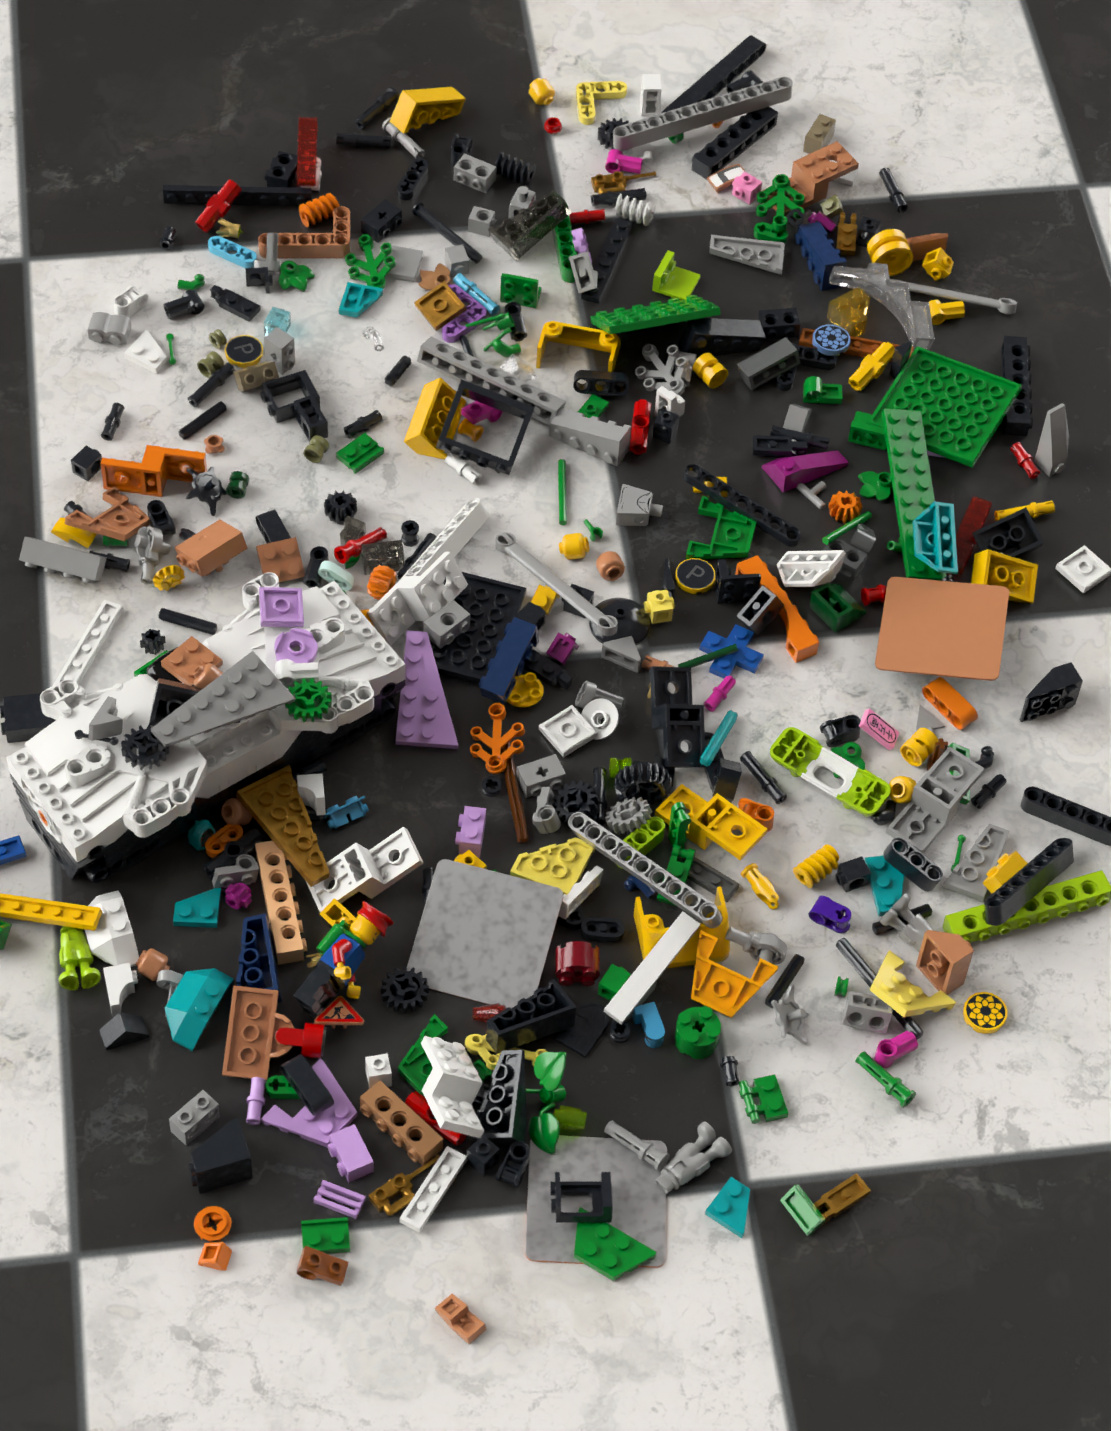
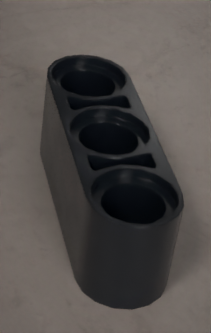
(591, 386)
(271, 527)
(913, 864)
(307, 1084)

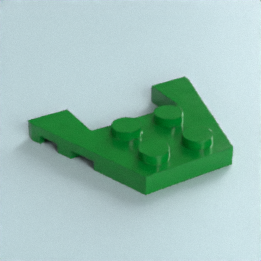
(730, 537)
(416, 1065)

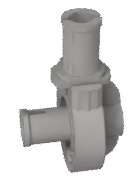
(149, 545)
(759, 945)

